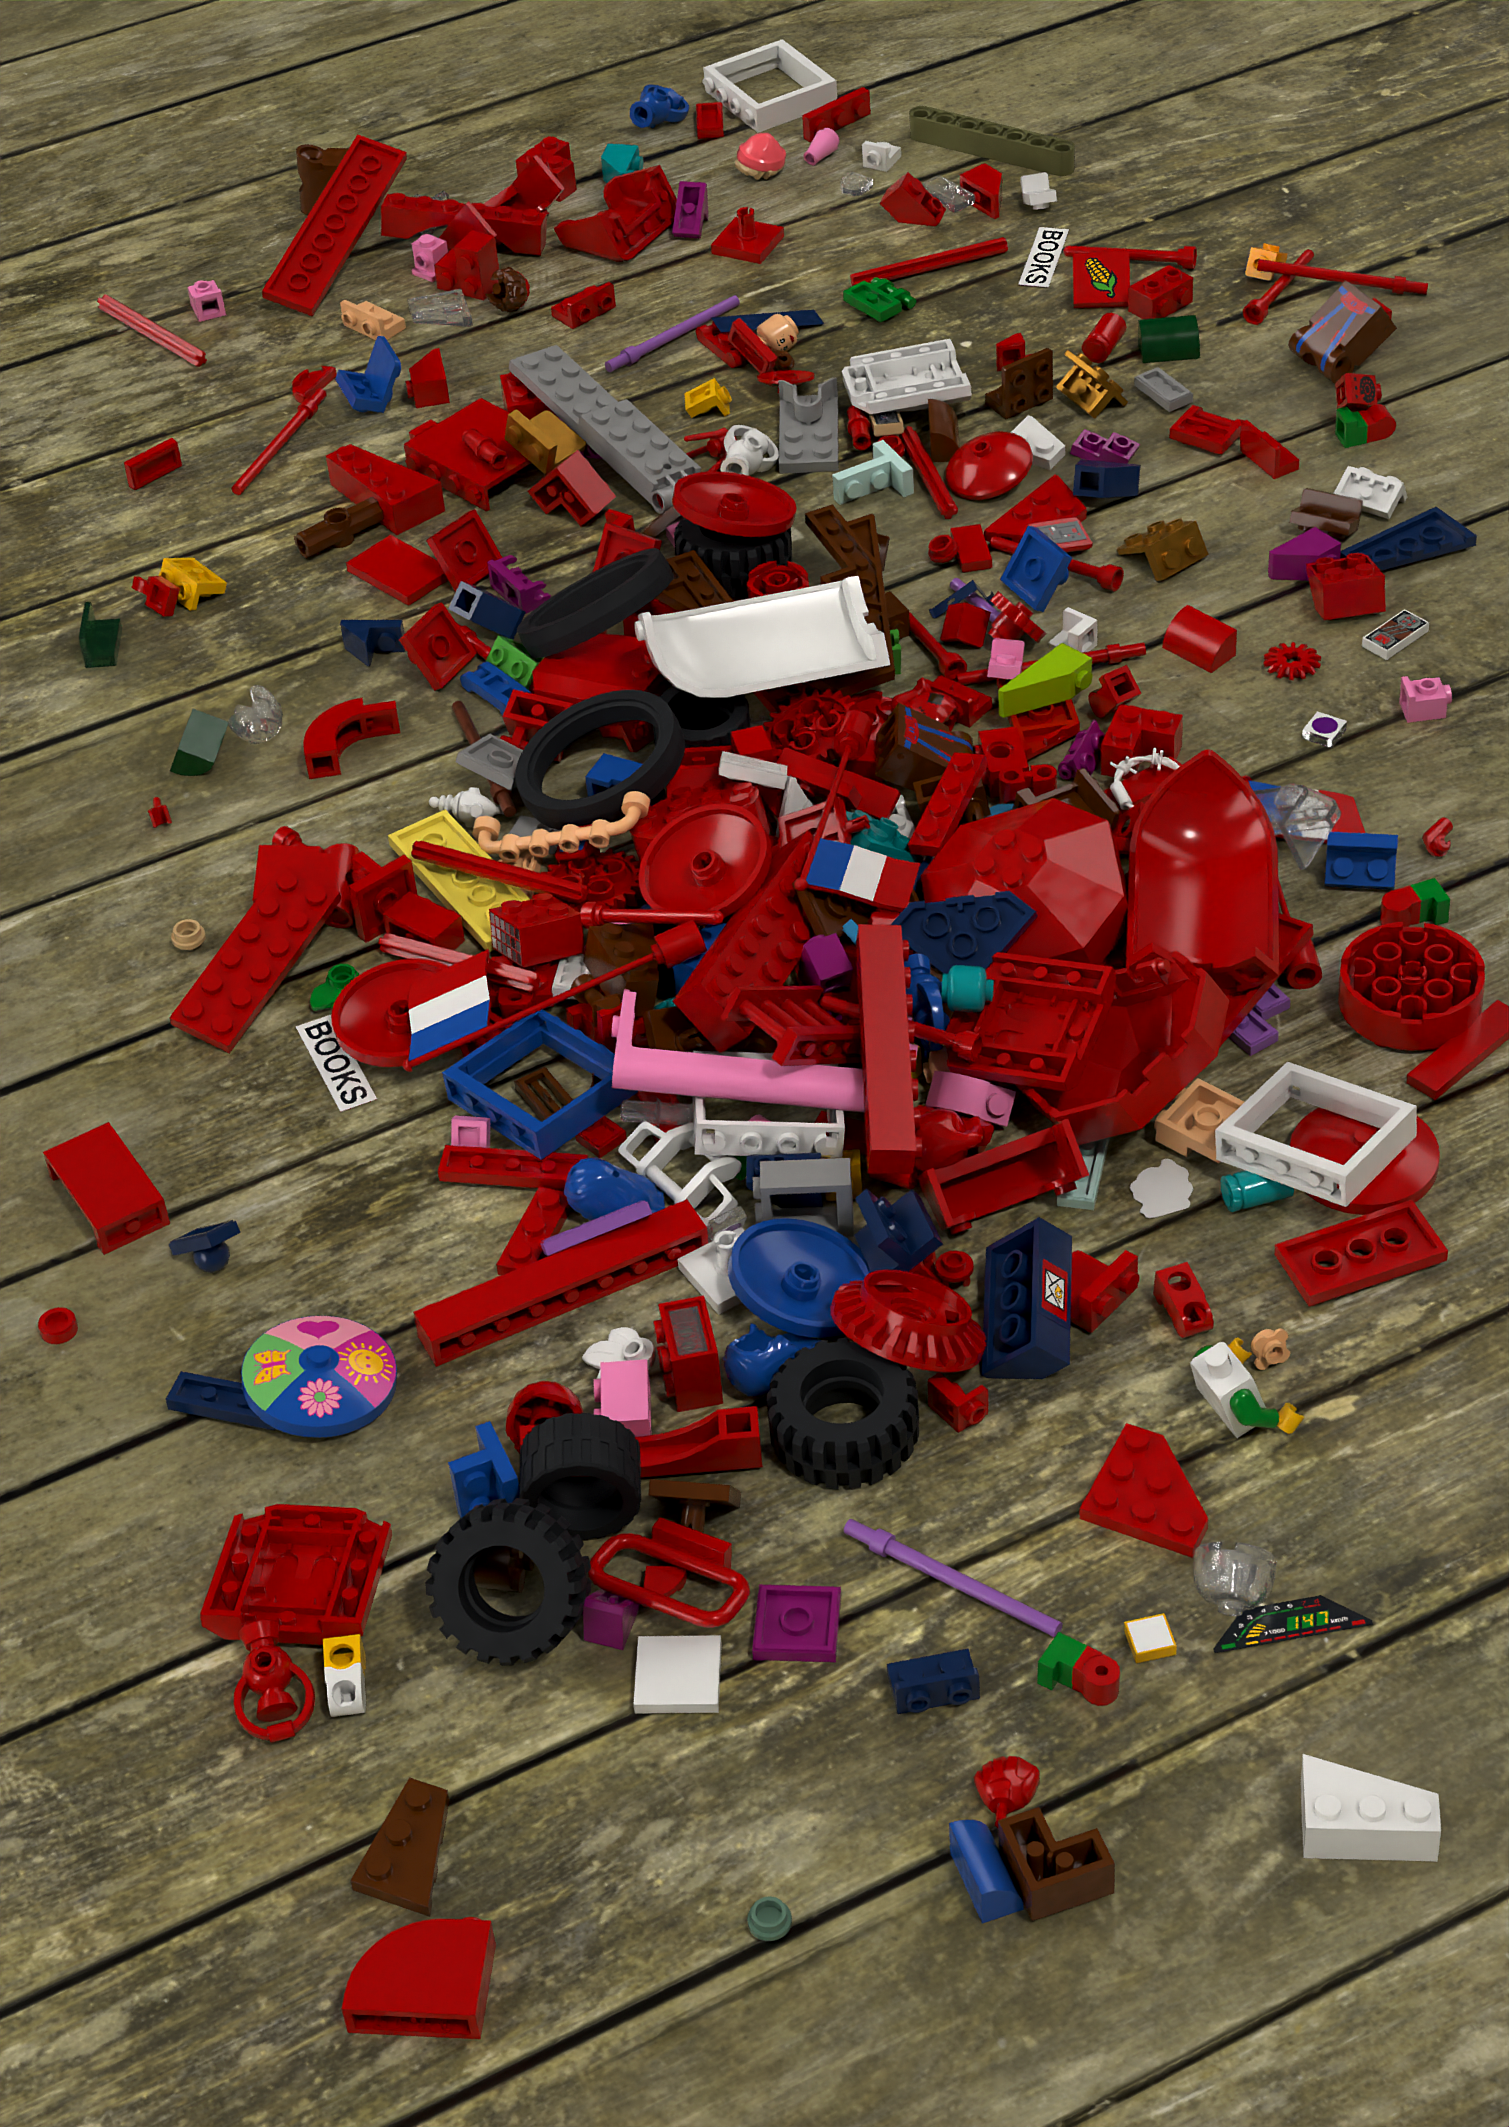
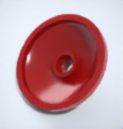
(989, 465)

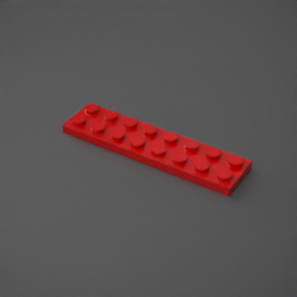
(334, 225)

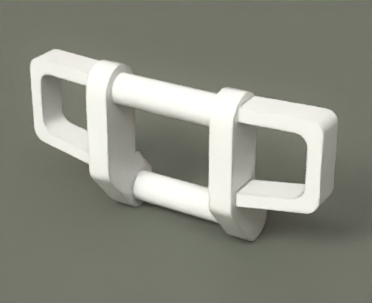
(712, 1174)

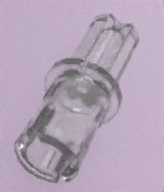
(656, 1112)

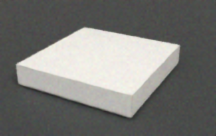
(678, 1674)

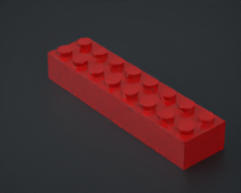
(753, 948)

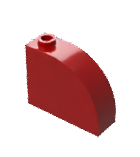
(423, 1981)

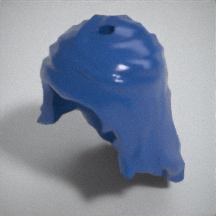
(601, 1188)
(757, 1357)

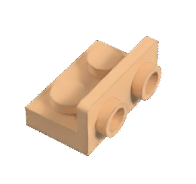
(371, 319)

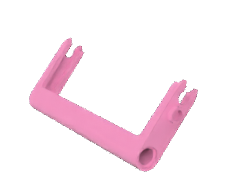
(728, 1075)

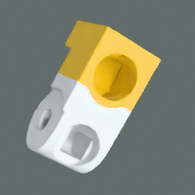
(345, 1675)

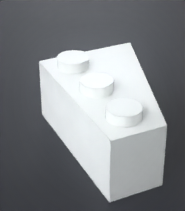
(1365, 1815)

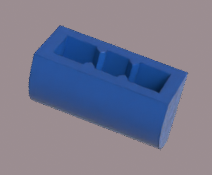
(983, 1870)

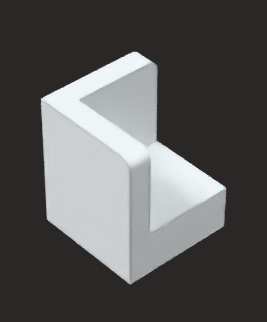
(1078, 631)

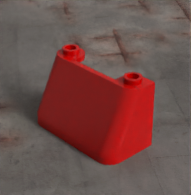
(638, 211)

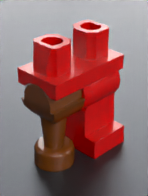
(595, 1013)

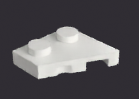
(1045, 447)

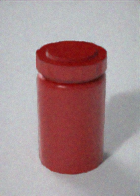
(1104, 337)

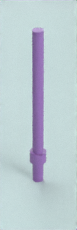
(632, 354)
(884, 1544)

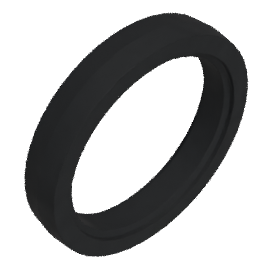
(595, 603)
(577, 722)

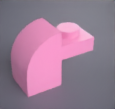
(971, 1097)

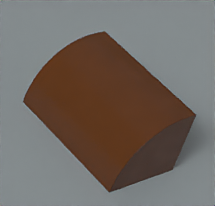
(942, 431)

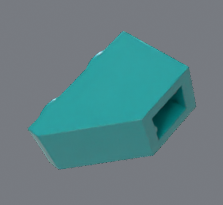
(620, 160)

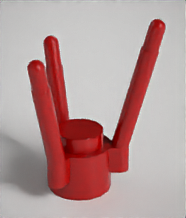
(714, 446)

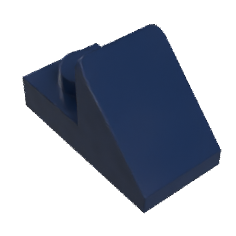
(371, 636)

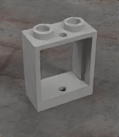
(807, 1177)

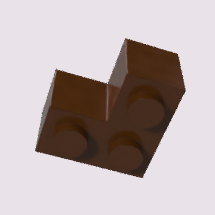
(1054, 1873)

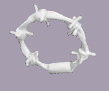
(1124, 767)

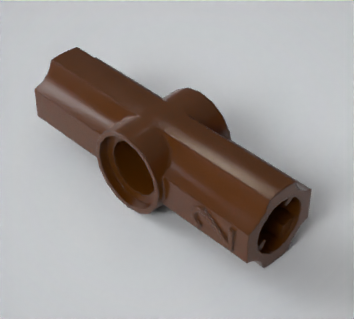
(338, 527)

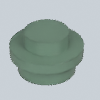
(769, 1919)

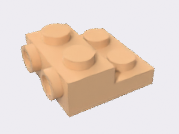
(1194, 1118)

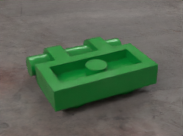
(879, 298)

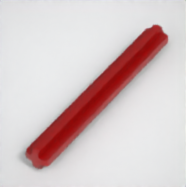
(928, 473)

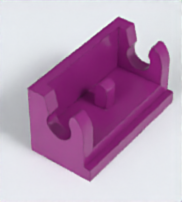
(515, 585)

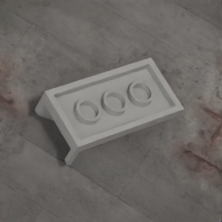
(808, 429)

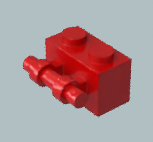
(528, 714)

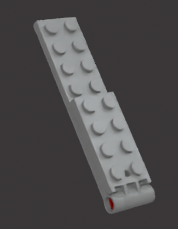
(609, 427)

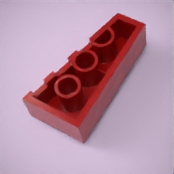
(401, 492)

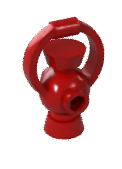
(268, 1673)

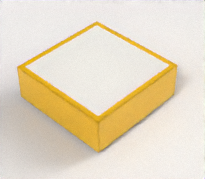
(1150, 1638)

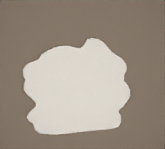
(1162, 1189)

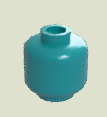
(966, 988)

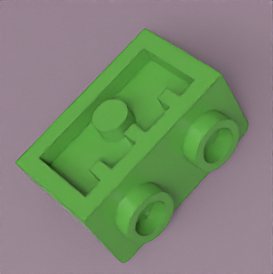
(513, 660)

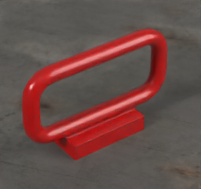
(681, 1548)

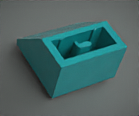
(882, 838)

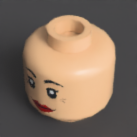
(778, 332)

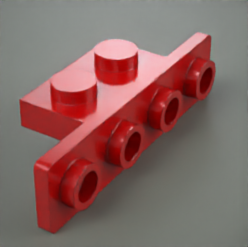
(856, 791)

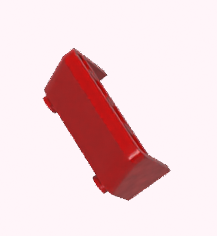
(532, 189)
(1004, 1176)

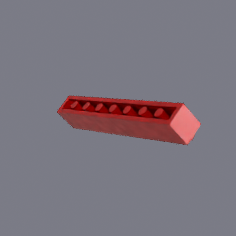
(886, 1050)
(559, 1283)

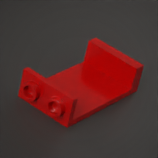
(108, 1187)

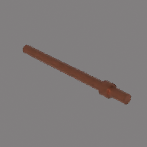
(500, 794)

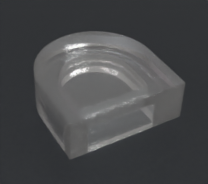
(855, 184)

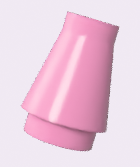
(822, 145)

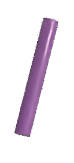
(975, 599)

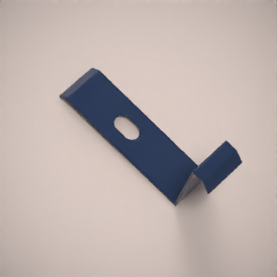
(959, 595)

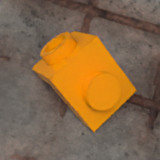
(1267, 252)

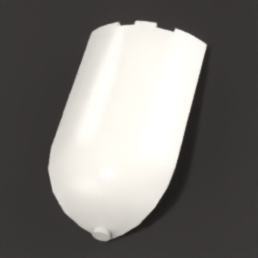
(765, 640)

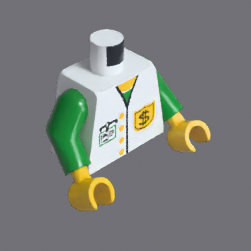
(1233, 1391)

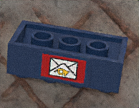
(1028, 1303)

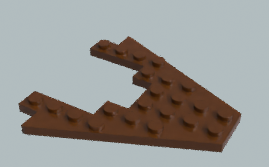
(854, 549)

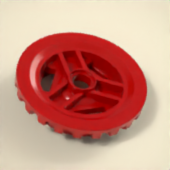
(909, 1321)

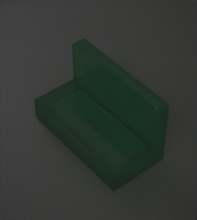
(99, 639)

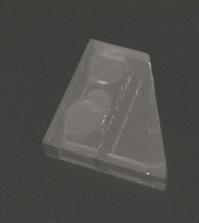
(441, 309)

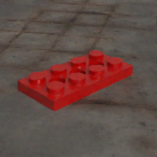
(1355, 1272)

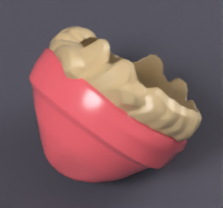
(760, 156)

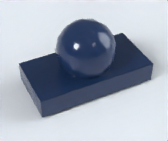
(207, 1245)

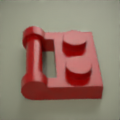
(1205, 430)

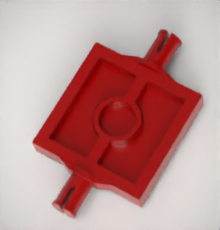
(836, 827)

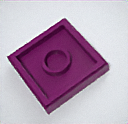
(797, 1623)

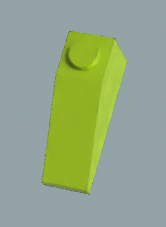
(1048, 681)

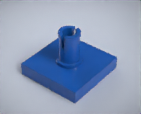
(1036, 569)

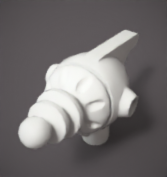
(466, 805)

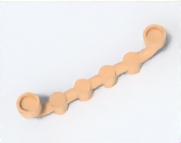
(487, 830)

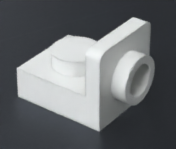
(880, 155)

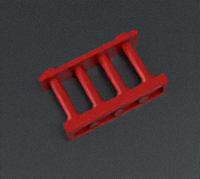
(799, 1025)

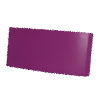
(1094, 447)

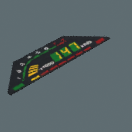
(1287, 1622)

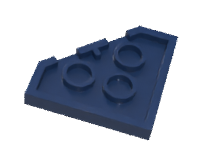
(964, 928)

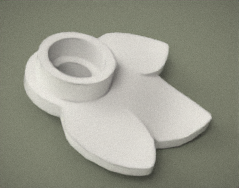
(623, 1345)

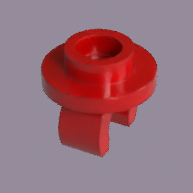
(954, 1267)

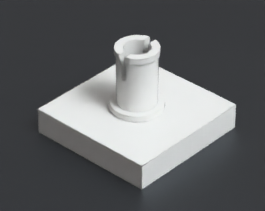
(708, 1270)

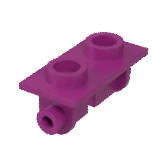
(1083, 753)

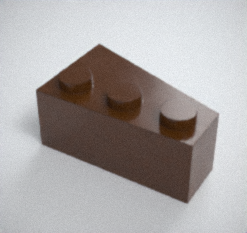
(617, 945)

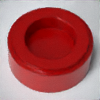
(58, 1325)

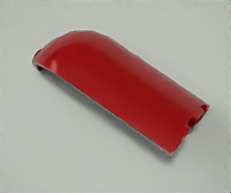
(1205, 876)

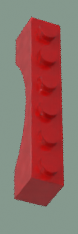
(517, 229)
(716, 1443)

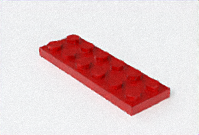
(255, 958)

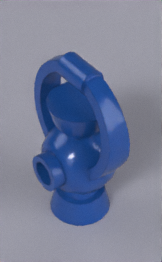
(658, 105)
(926, 997)

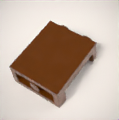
(1081, 793)

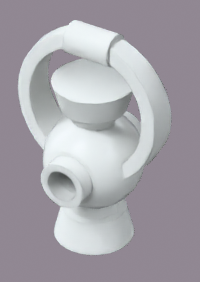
(746, 454)

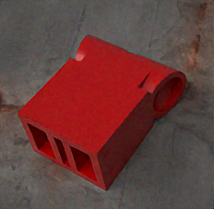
(327, 866)

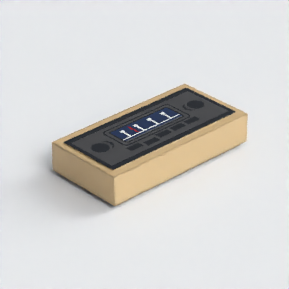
(886, 423)

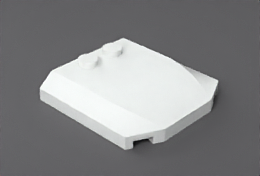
(906, 378)

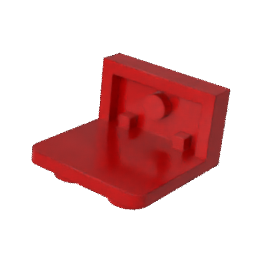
(1100, 1288)

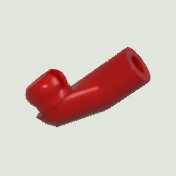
(1435, 835)

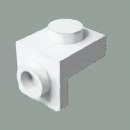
(1037, 191)

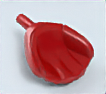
(1007, 1785)

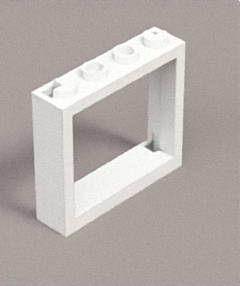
(817, 84)
(765, 1138)
(1305, 1170)

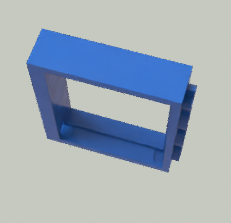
(466, 1080)

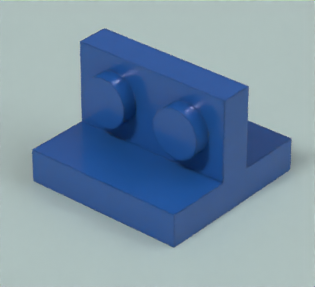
(1361, 860)
(484, 1474)

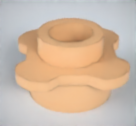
(1270, 1348)

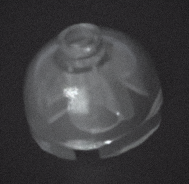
(1233, 1578)

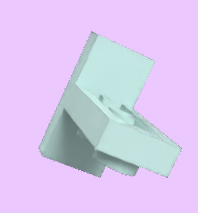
(881, 472)

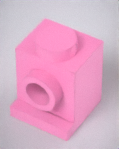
(426, 253)
(206, 293)
(1424, 699)

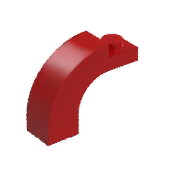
(340, 728)

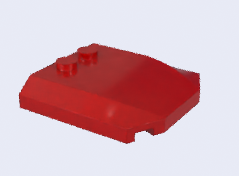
(595, 668)
(1038, 1022)
(300, 1568)

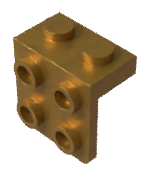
(542, 439)
(1167, 546)

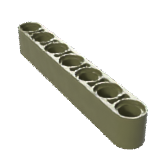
(992, 140)

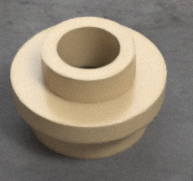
(188, 934)

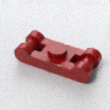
(719, 344)

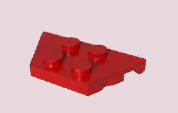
(1046, 503)
(1044, 726)

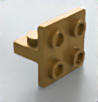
(1089, 386)

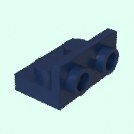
(933, 1681)

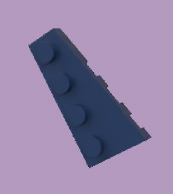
(1414, 540)

